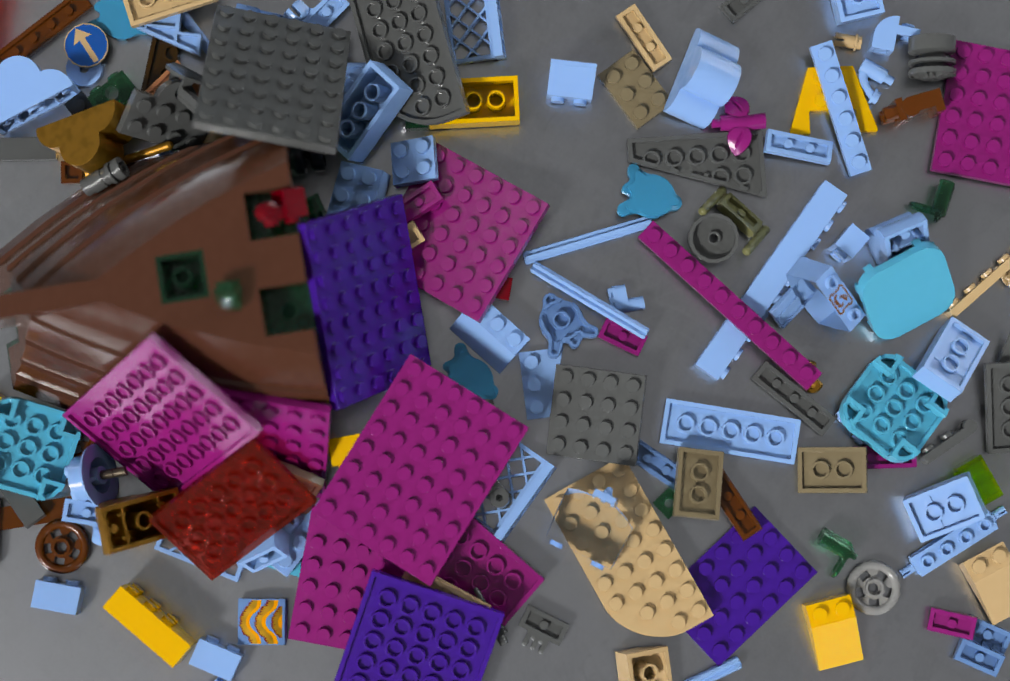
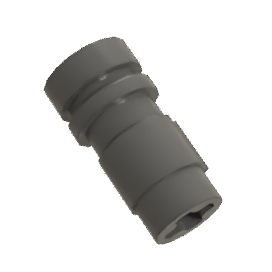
(103, 177)

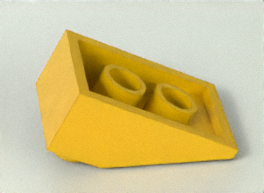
(833, 631)

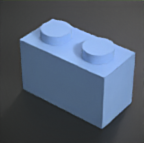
(848, 243)
(58, 596)
(216, 658)

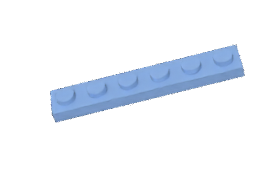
(840, 108)

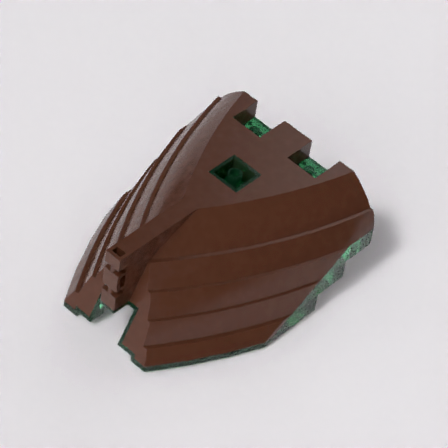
(146, 260)

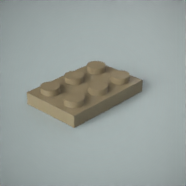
(634, 89)
(832, 470)
(698, 483)

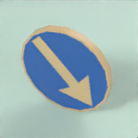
(86, 45)

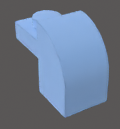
(886, 32)

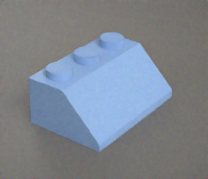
(493, 339)

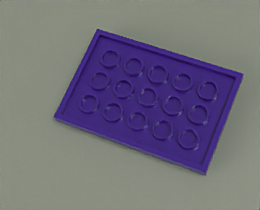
(745, 585)

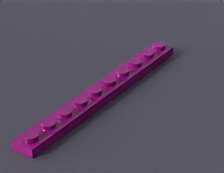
(730, 305)

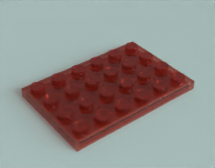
(233, 508)

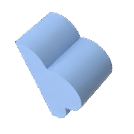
(704, 79)
(30, 91)
(895, 235)

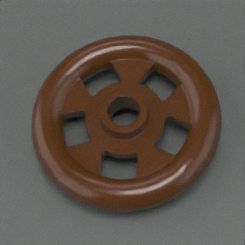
(70, 563)

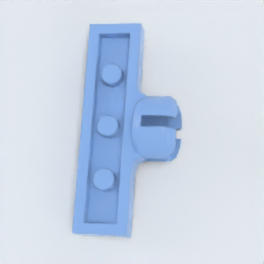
(322, 14)
(82, 513)
(297, 541)

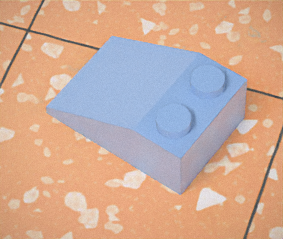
(571, 82)

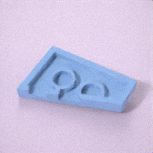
(538, 382)

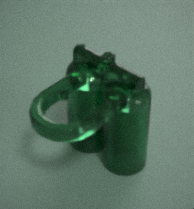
(940, 202)
(838, 546)

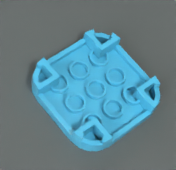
(906, 290)
(892, 409)
(34, 447)

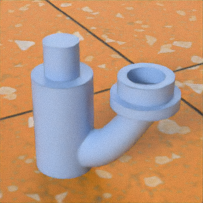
(875, 72)

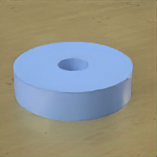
(86, 79)

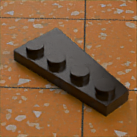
(159, 56)

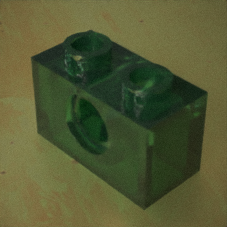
(116, 81)

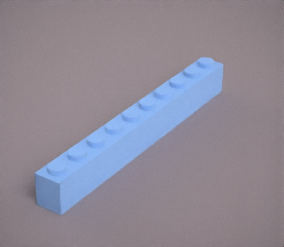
(772, 277)

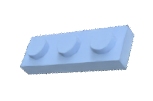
(798, 147)

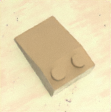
(990, 580)

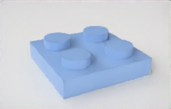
(414, 161)

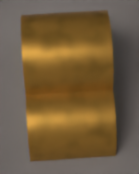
(87, 137)
(125, 520)

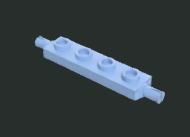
(951, 544)

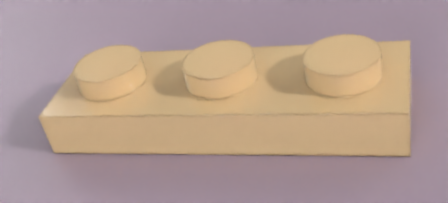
(643, 38)

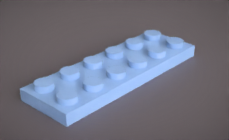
(730, 431)

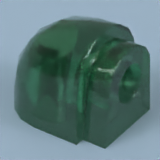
(229, 295)

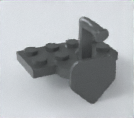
(167, 112)

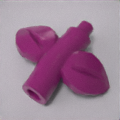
(739, 124)

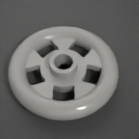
(891, 581)

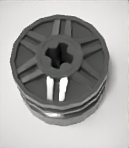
(932, 54)

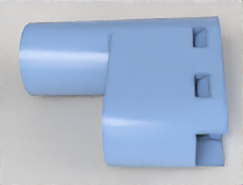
(618, 299)

